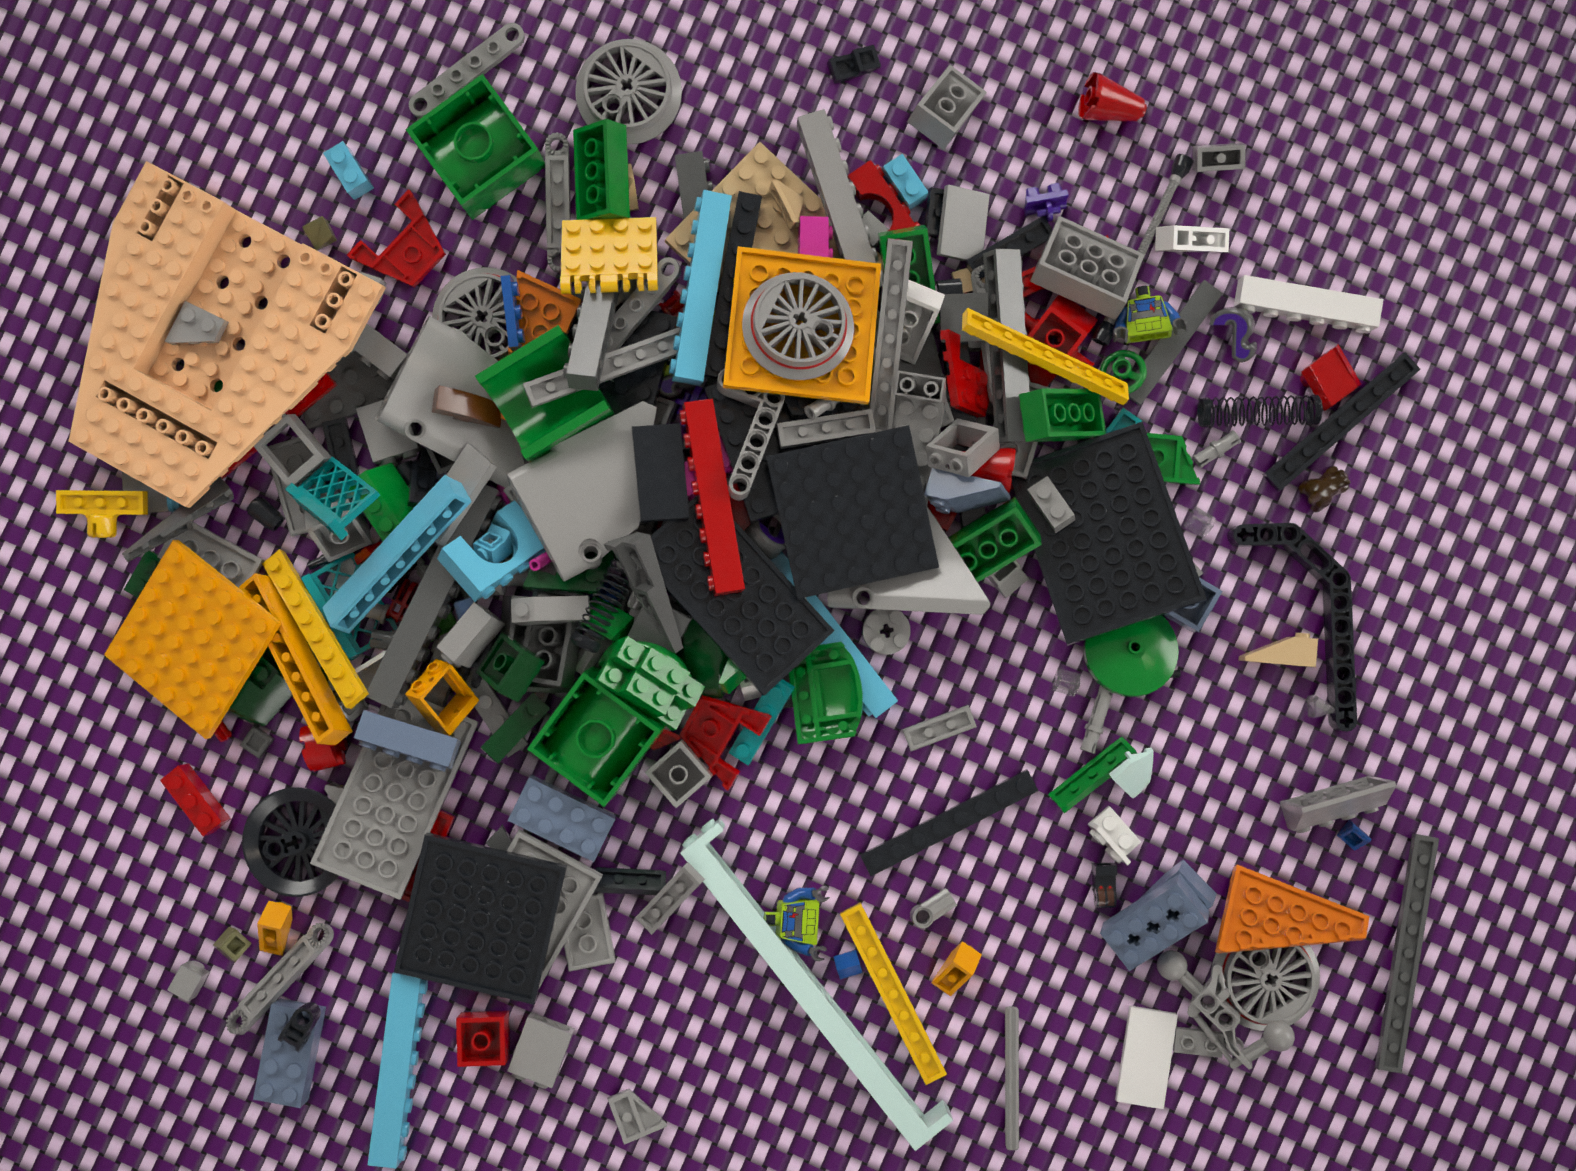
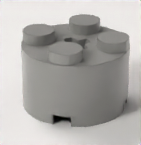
(897, 638)

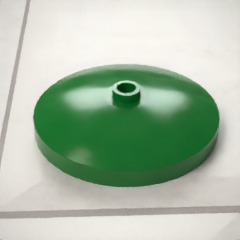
(1129, 671)

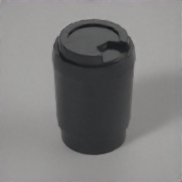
(265, 513)

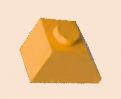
(274, 927)
(957, 968)

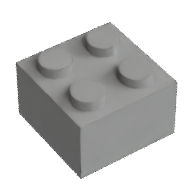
(331, 545)
(679, 773)

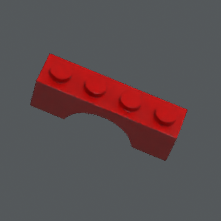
(871, 185)

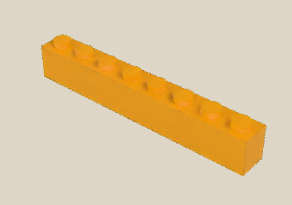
(300, 666)

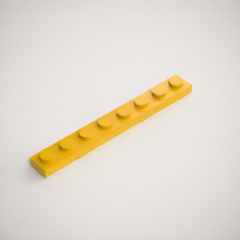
(1044, 356)
(315, 629)
(893, 994)

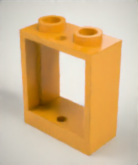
(462, 702)

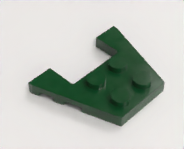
(582, 583)

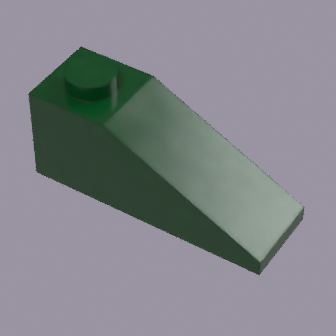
(515, 728)

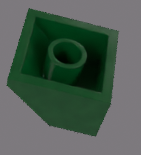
(509, 667)

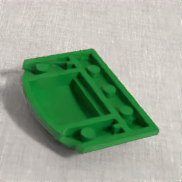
(826, 695)

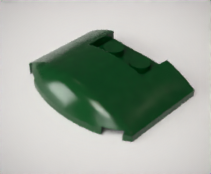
(703, 659)
(262, 693)

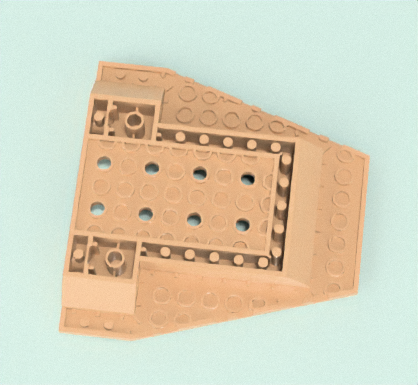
(176, 248)

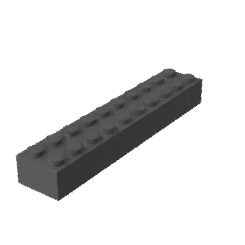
(427, 610)

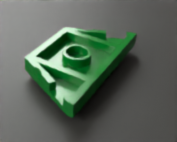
(1173, 459)

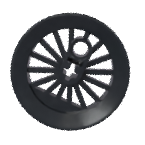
(259, 854)

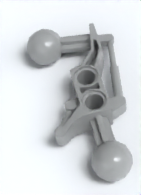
(1276, 1035)

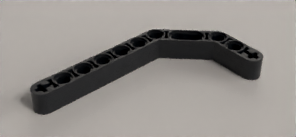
(1331, 613)

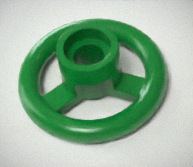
(1124, 363)

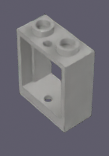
(980, 438)
(309, 467)

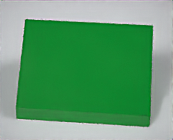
(619, 626)

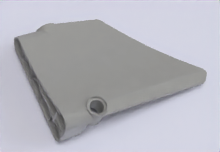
(450, 360)
(939, 590)

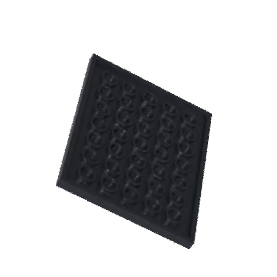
(1126, 546)

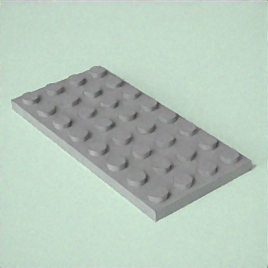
(387, 811)

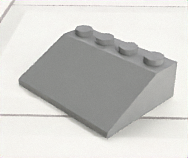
(1087, 268)
(1336, 802)

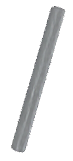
(1012, 1078)

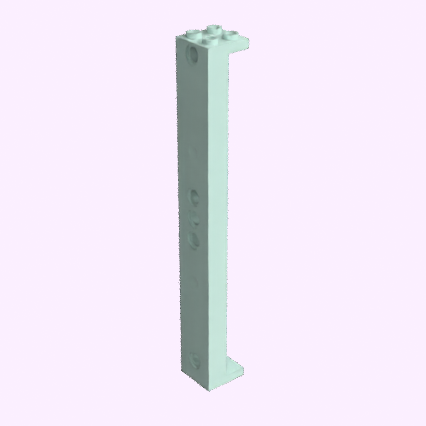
(810, 993)

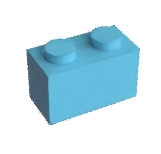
(348, 170)
(905, 181)

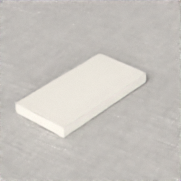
(1146, 1057)

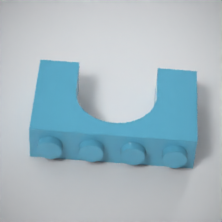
(482, 577)

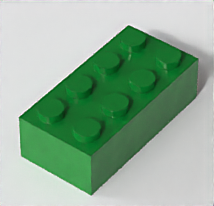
(601, 171)
(921, 263)
(1061, 415)
(996, 539)

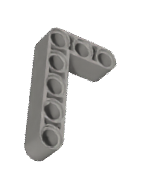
(757, 431)

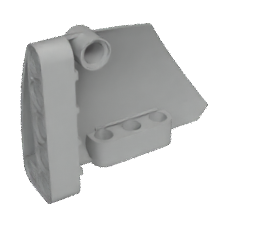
(584, 491)

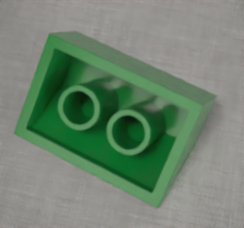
(392, 503)

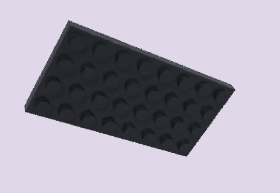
(757, 629)

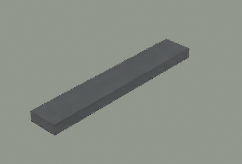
(1168, 348)

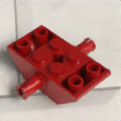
(1069, 327)

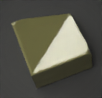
(319, 233)
(232, 944)

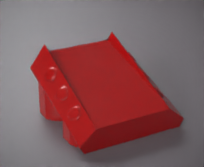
(1330, 377)

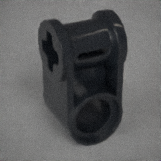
(298, 1028)

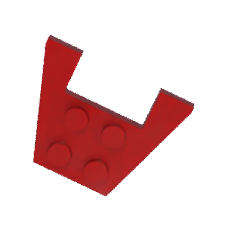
(410, 253)
(966, 382)
(711, 729)

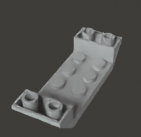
(921, 406)

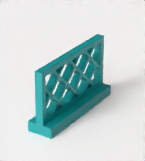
(321, 507)
(321, 597)

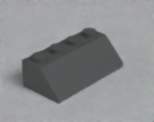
(554, 647)

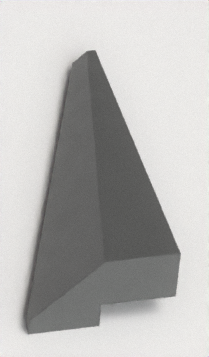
(181, 519)
(642, 569)

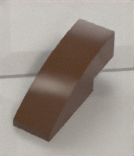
(466, 407)

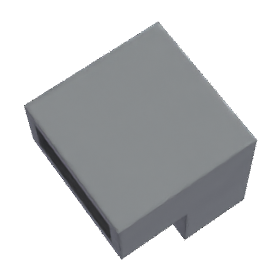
(1008, 578)

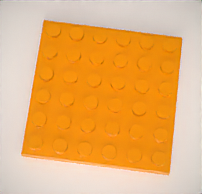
(857, 283)
(192, 639)

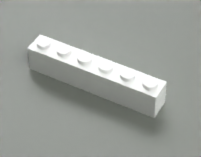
(1308, 303)

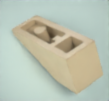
(1288, 651)

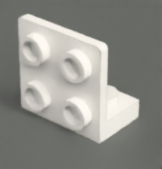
(1115, 834)

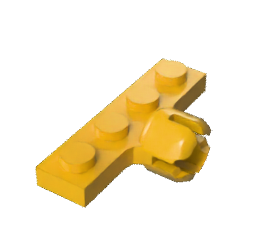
(101, 508)

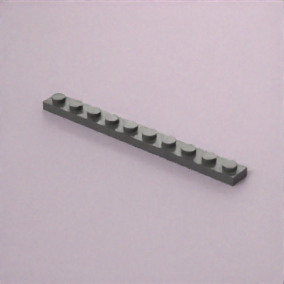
(1406, 953)

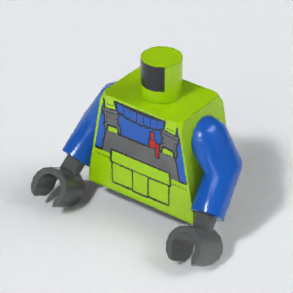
(1147, 318)
(798, 920)

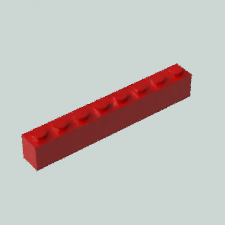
(713, 497)

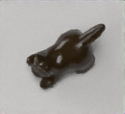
(1323, 489)

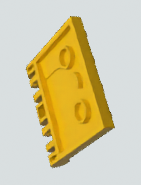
(608, 253)

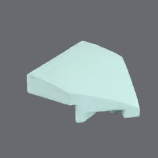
(1135, 772)

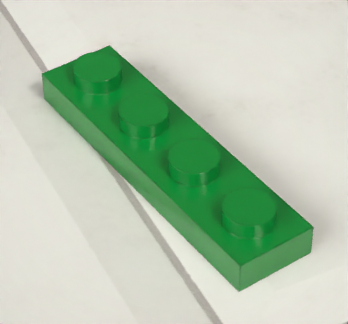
(1091, 775)

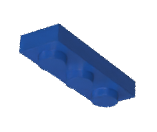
(512, 312)

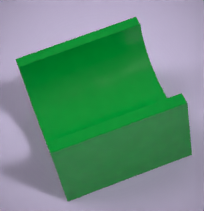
(477, 146)
(550, 423)
(595, 738)

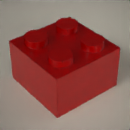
(483, 1038)

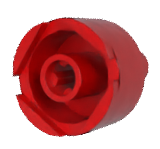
(321, 755)

